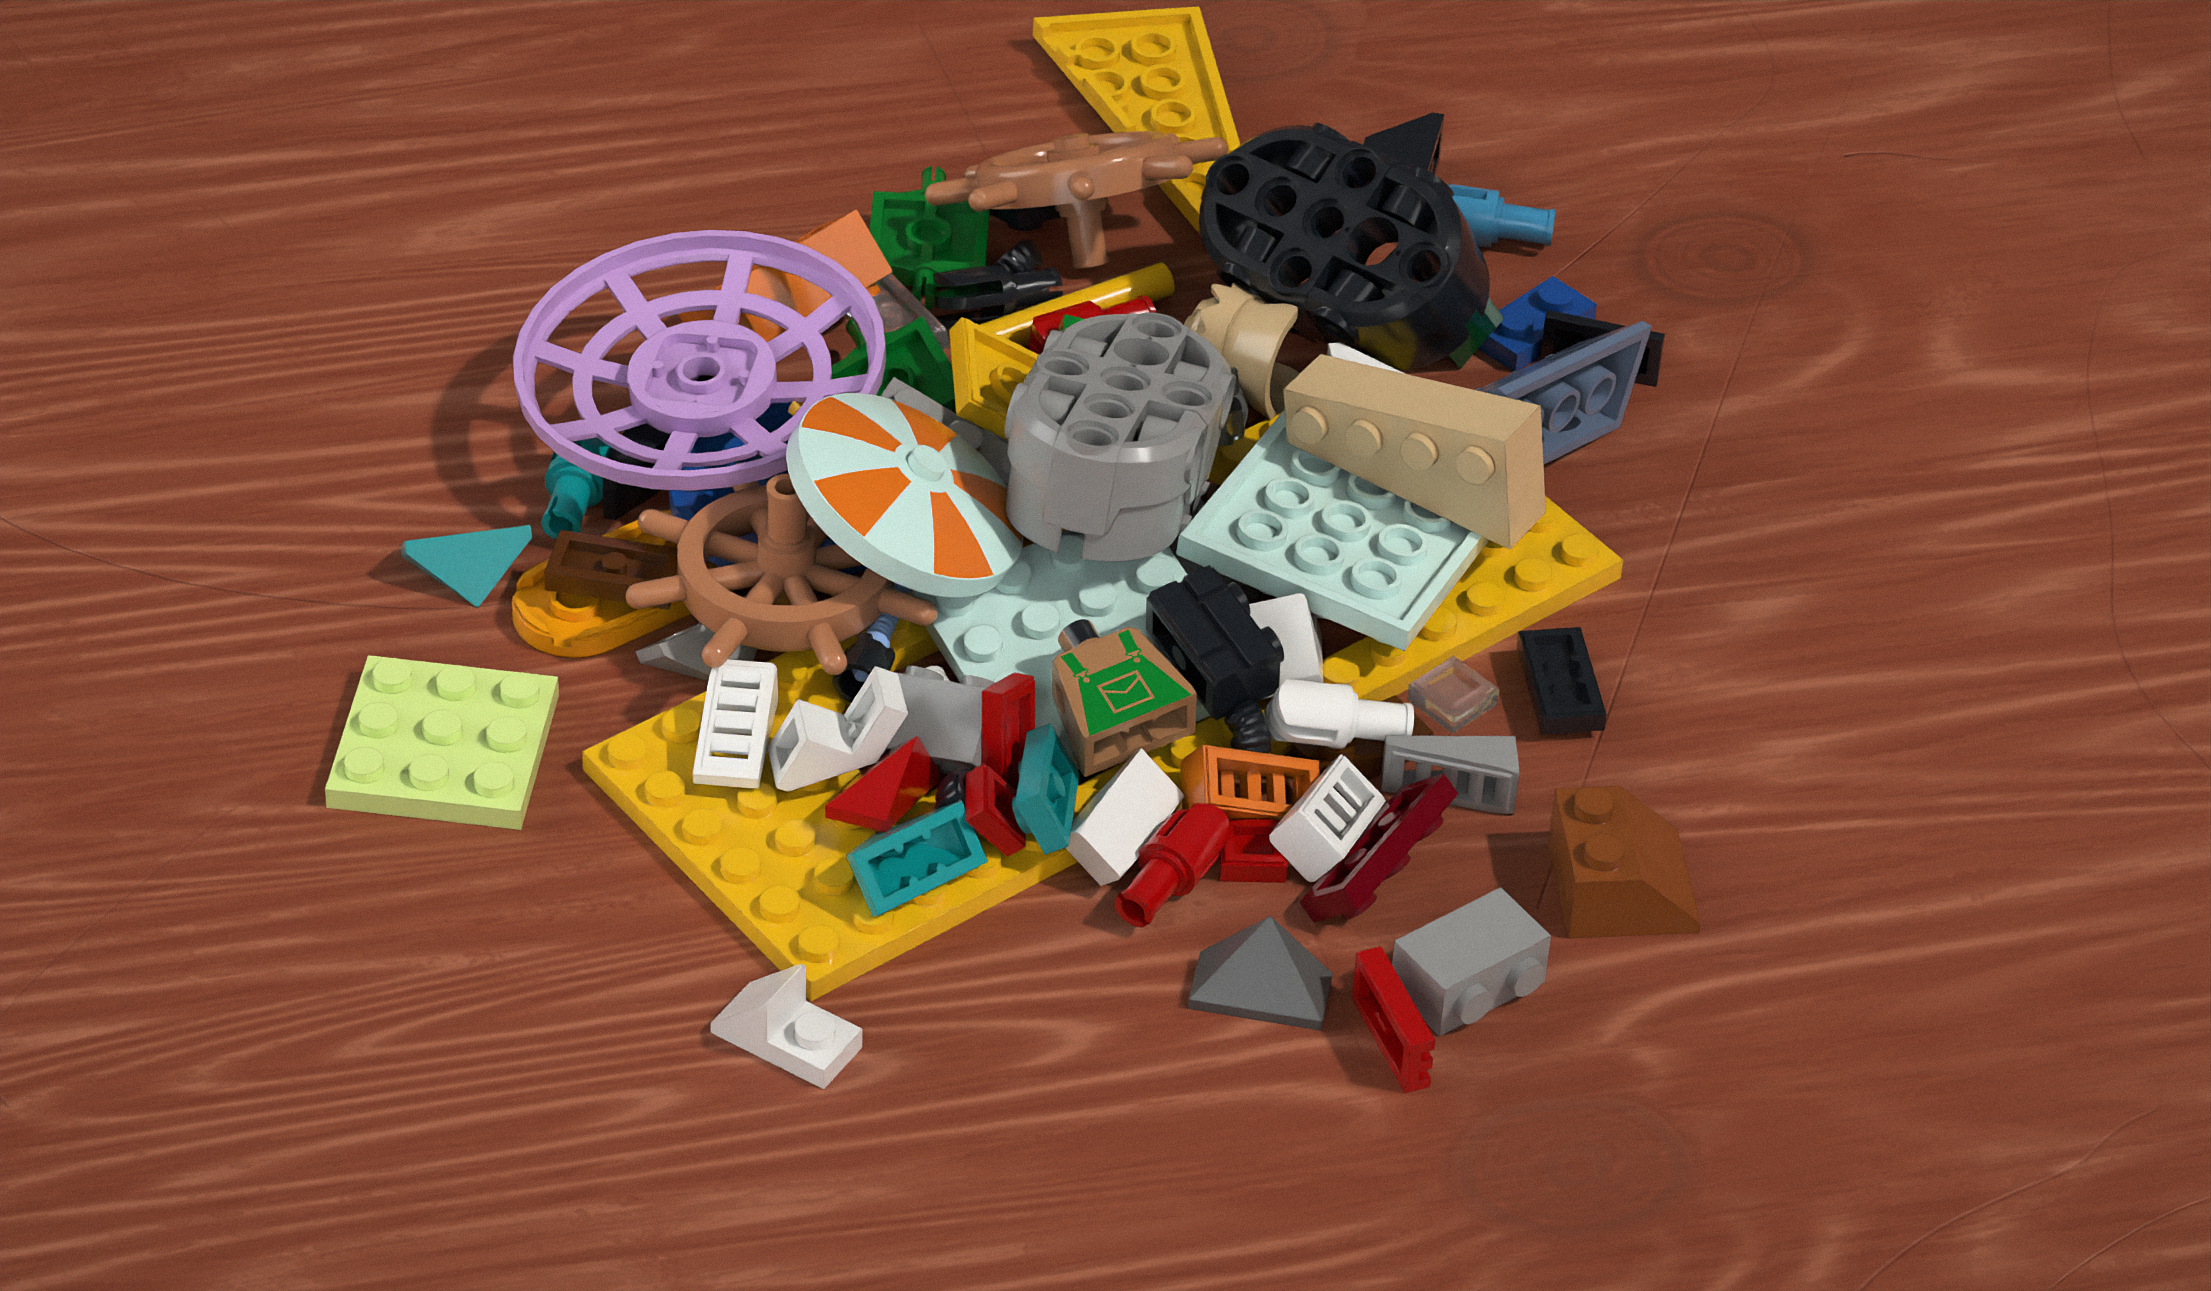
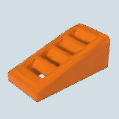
(1210, 773)

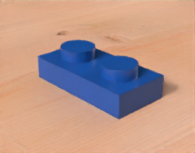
(1519, 336)

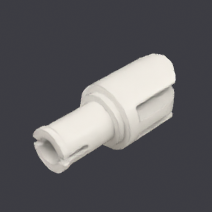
(1332, 715)

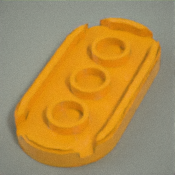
(585, 625)

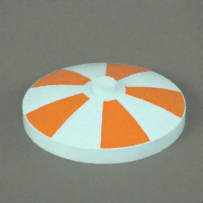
(903, 495)

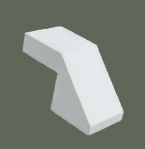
(825, 743)

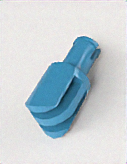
(1494, 219)

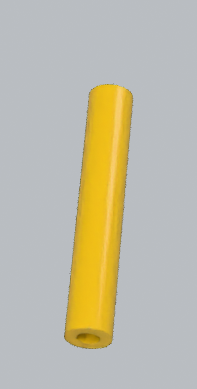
(1151, 281)

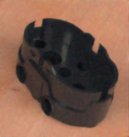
(1373, 202)

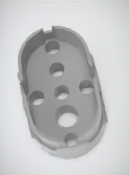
(1116, 434)

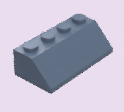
(1579, 388)

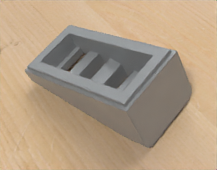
(1477, 766)

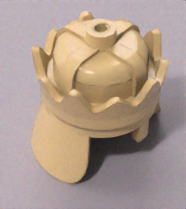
(1249, 338)

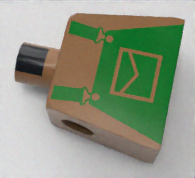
(1117, 696)

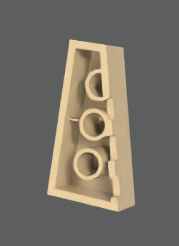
(1426, 441)

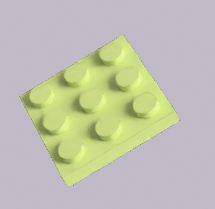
(443, 742)

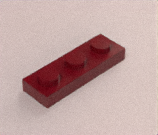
(1380, 850)

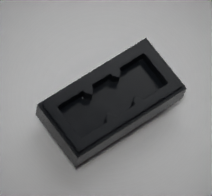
(1561, 681)

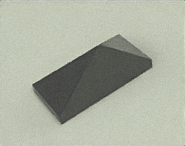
(1262, 978)

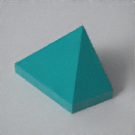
(468, 561)
(915, 857)

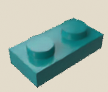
(1046, 789)

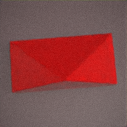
(886, 788)

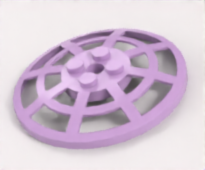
(672, 359)

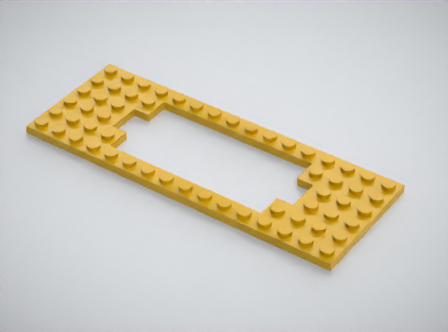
(785, 867)

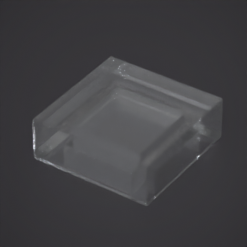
(1453, 694)

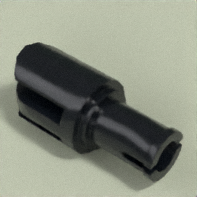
(996, 292)

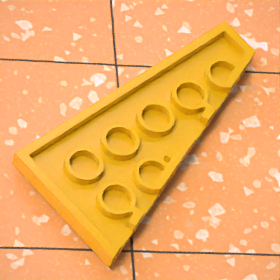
(1147, 76)

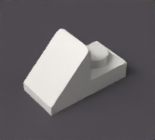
(1298, 634)
(786, 1030)

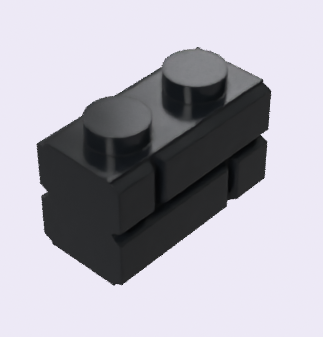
(1214, 640)

